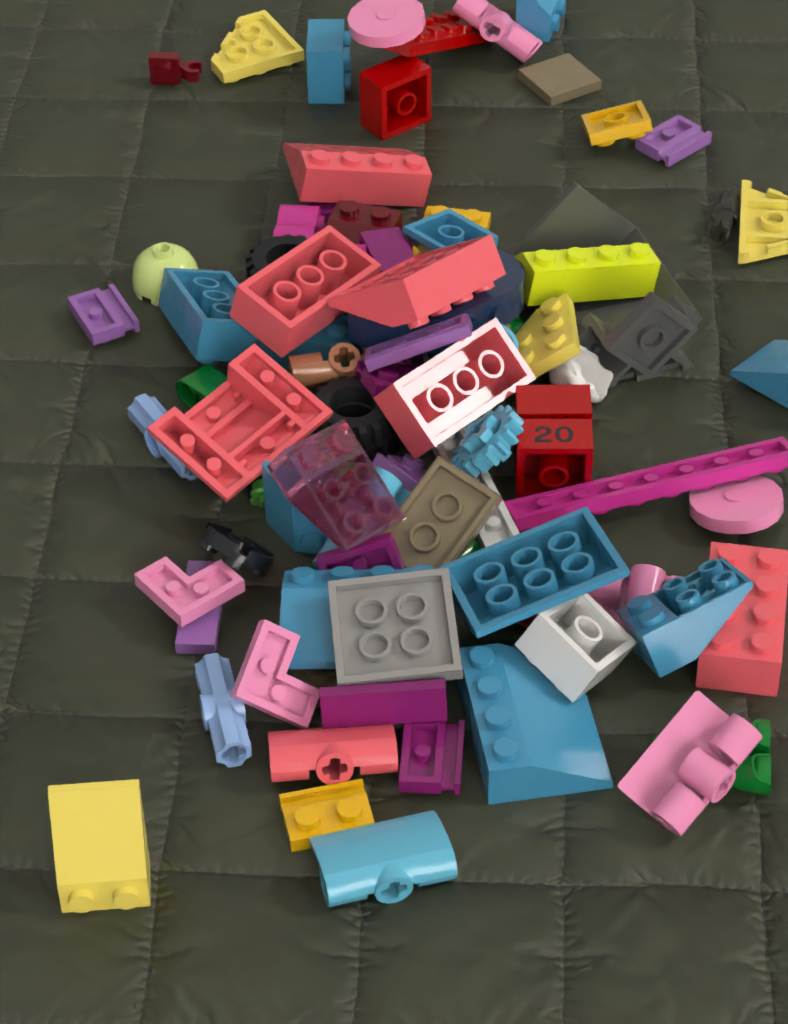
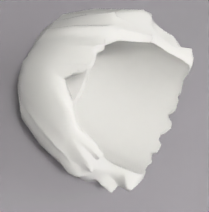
(583, 370)

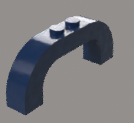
(502, 301)

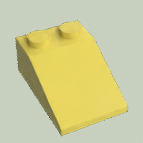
(100, 846)

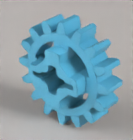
(487, 441)

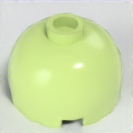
(150, 266)

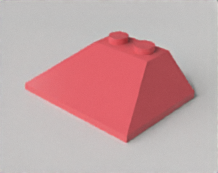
(241, 423)

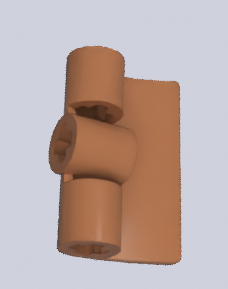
(314, 372)

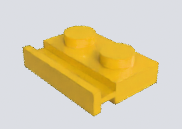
(324, 811)

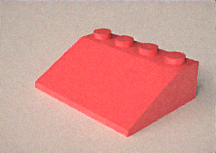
(358, 174)
(424, 284)

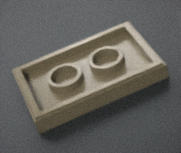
(442, 516)

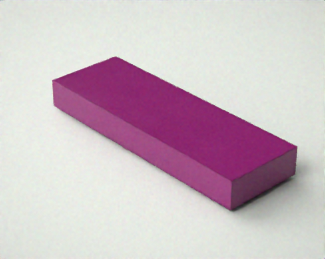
(383, 703)

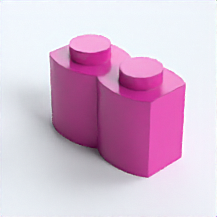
(299, 220)

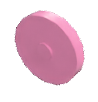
(386, 22)
(738, 505)

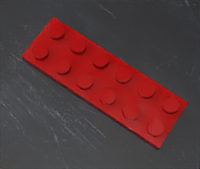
(440, 34)

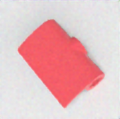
(302, 750)

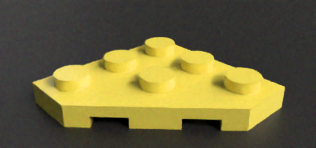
(255, 48)
(549, 335)

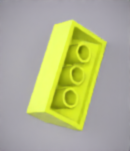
(590, 273)

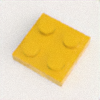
(617, 123)

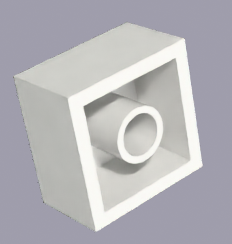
(575, 645)

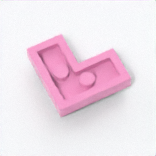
(185, 596)
(264, 679)

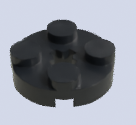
(238, 551)

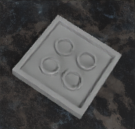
(394, 628)

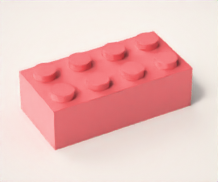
(290, 296)
(454, 388)
(749, 645)

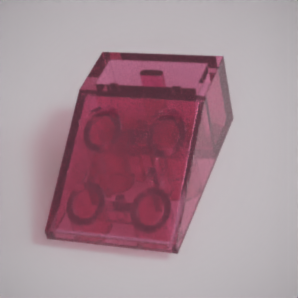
(336, 486)

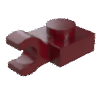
(169, 69)

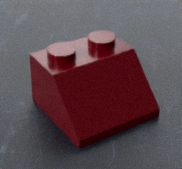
(353, 217)

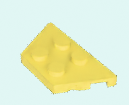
(762, 224)

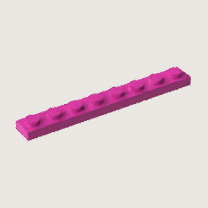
(651, 483)

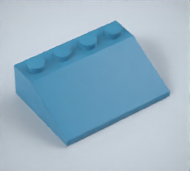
(533, 572)
(307, 610)
(526, 730)

